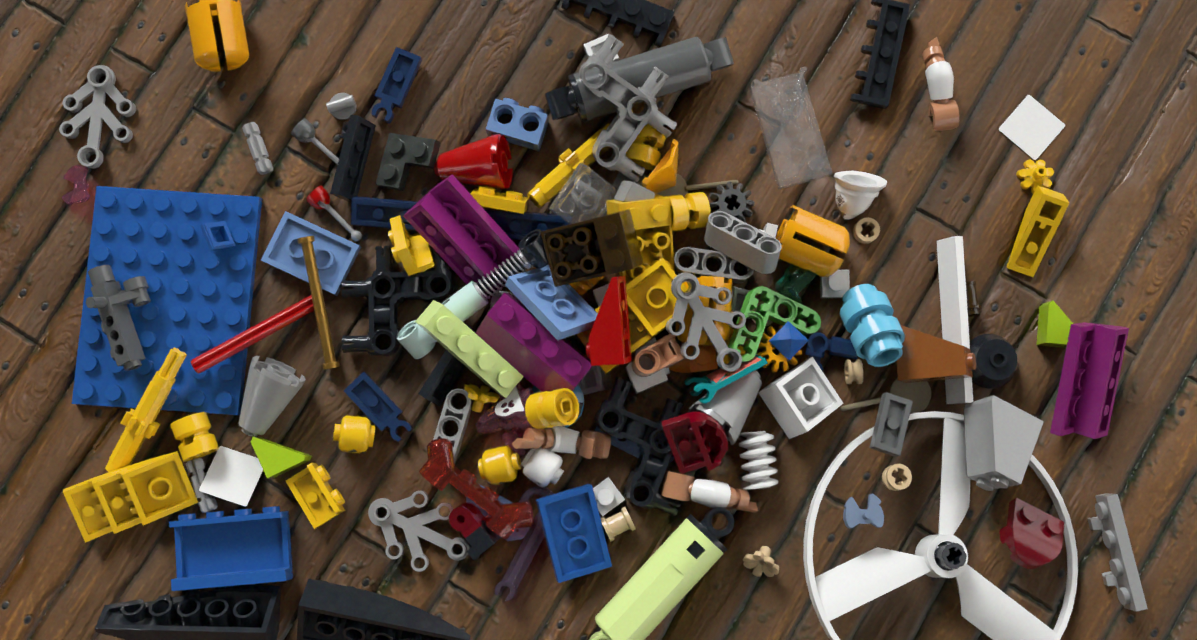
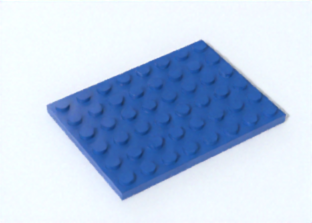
(193, 292)

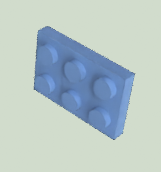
(332, 253)
(557, 308)

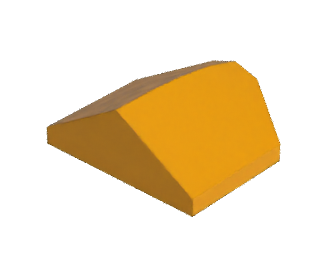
(665, 172)

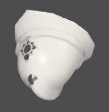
(856, 191)

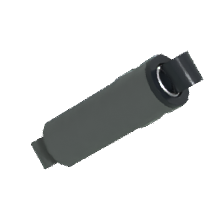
(685, 62)

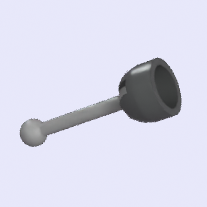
(305, 133)

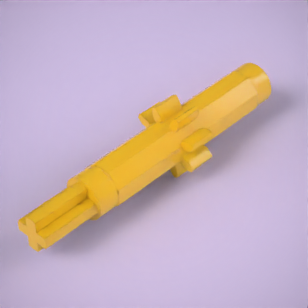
(557, 178)
(140, 421)

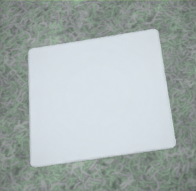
(1031, 127)
(232, 476)

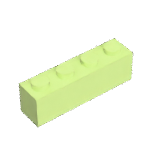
(469, 348)

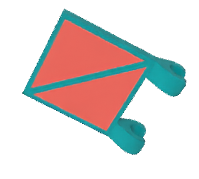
(721, 378)

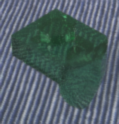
(793, 282)

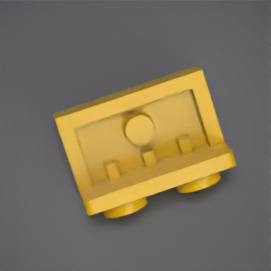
(508, 201)
(409, 249)
(316, 495)

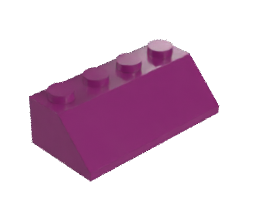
(531, 347)

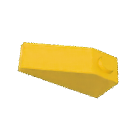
(1037, 230)

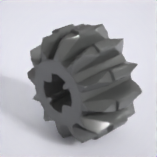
(735, 195)

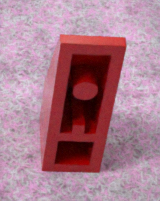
(610, 334)

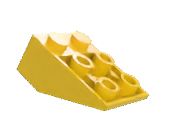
(653, 230)

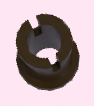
(972, 301)

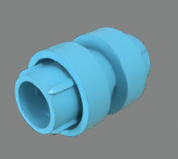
(872, 327)

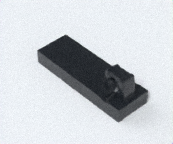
(353, 157)
(442, 378)

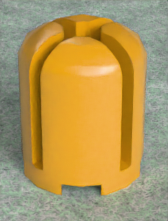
(201, 28)
(817, 230)
(723, 328)

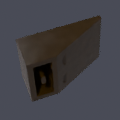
(592, 248)

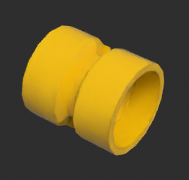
(646, 154)
(689, 211)
(552, 408)
(194, 436)

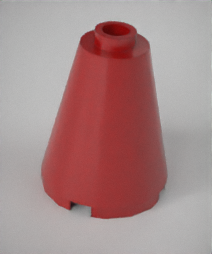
(478, 163)

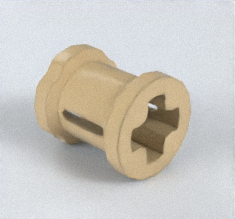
(617, 523)

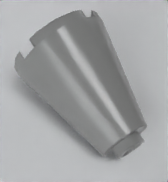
(266, 394)
(732, 404)

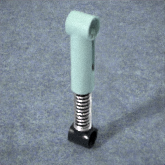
(474, 296)

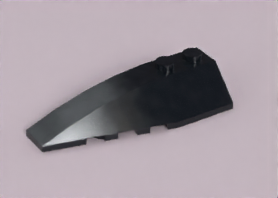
(352, 613)
(219, 614)

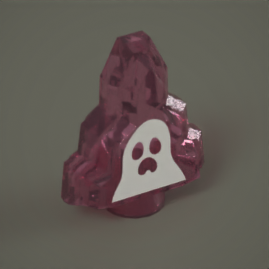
(507, 412)

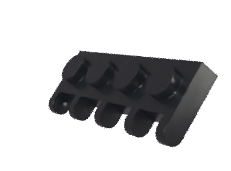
(635, 13)
(883, 53)

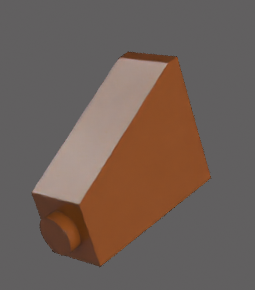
(932, 358)

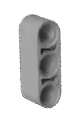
(742, 242)
(699, 268)
(461, 417)

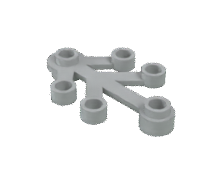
(96, 113)
(703, 318)
(413, 528)

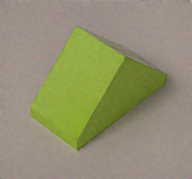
(1052, 326)
(276, 457)

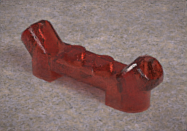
(441, 470)

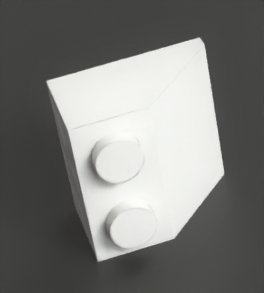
(801, 398)

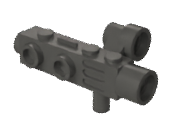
(115, 315)

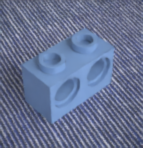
(514, 130)

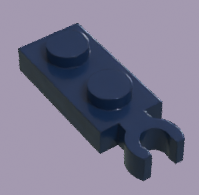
(396, 82)
(376, 405)

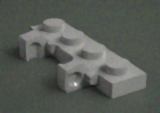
(1122, 563)

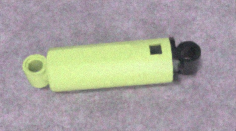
(664, 579)

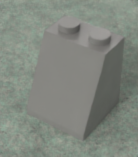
(998, 442)

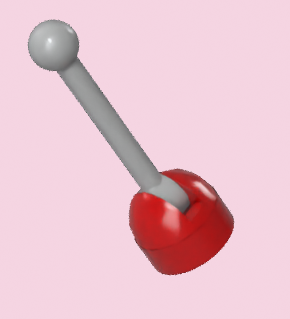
(320, 199)

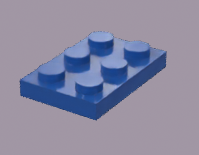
(574, 533)

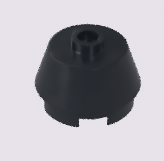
(994, 361)

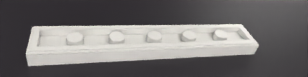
(954, 310)

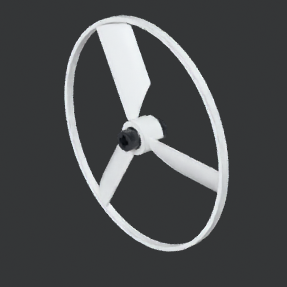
(935, 555)

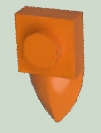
(704, 362)

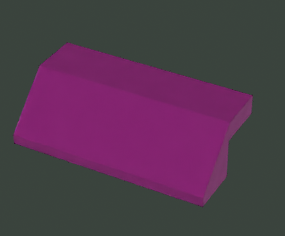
(461, 231)
(1089, 379)

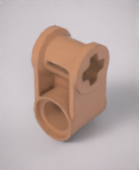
(663, 354)

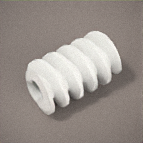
(758, 460)

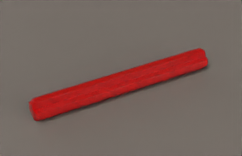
(253, 335)

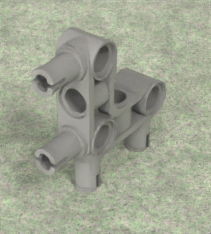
(625, 124)

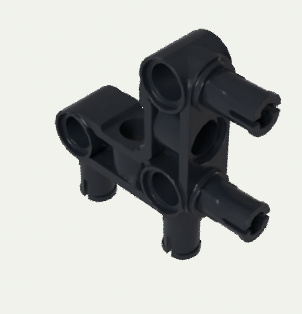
(384, 308)
(652, 460)

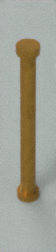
(318, 302)

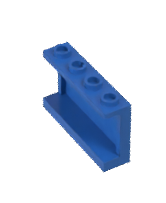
(232, 549)

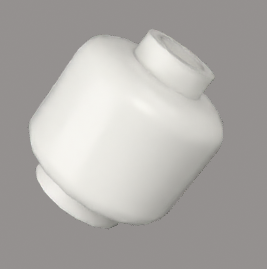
(542, 466)

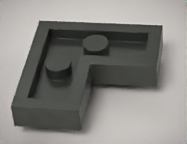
(402, 153)

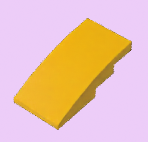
(649, 306)
(130, 496)

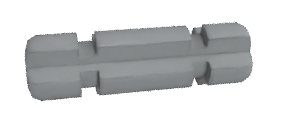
(257, 148)
(196, 467)

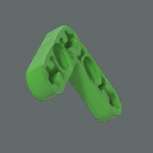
(769, 311)

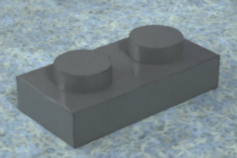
(891, 424)

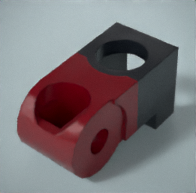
(473, 527)

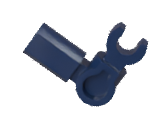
(836, 346)

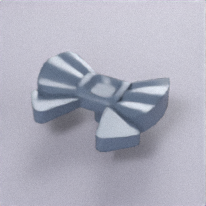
(872, 515)

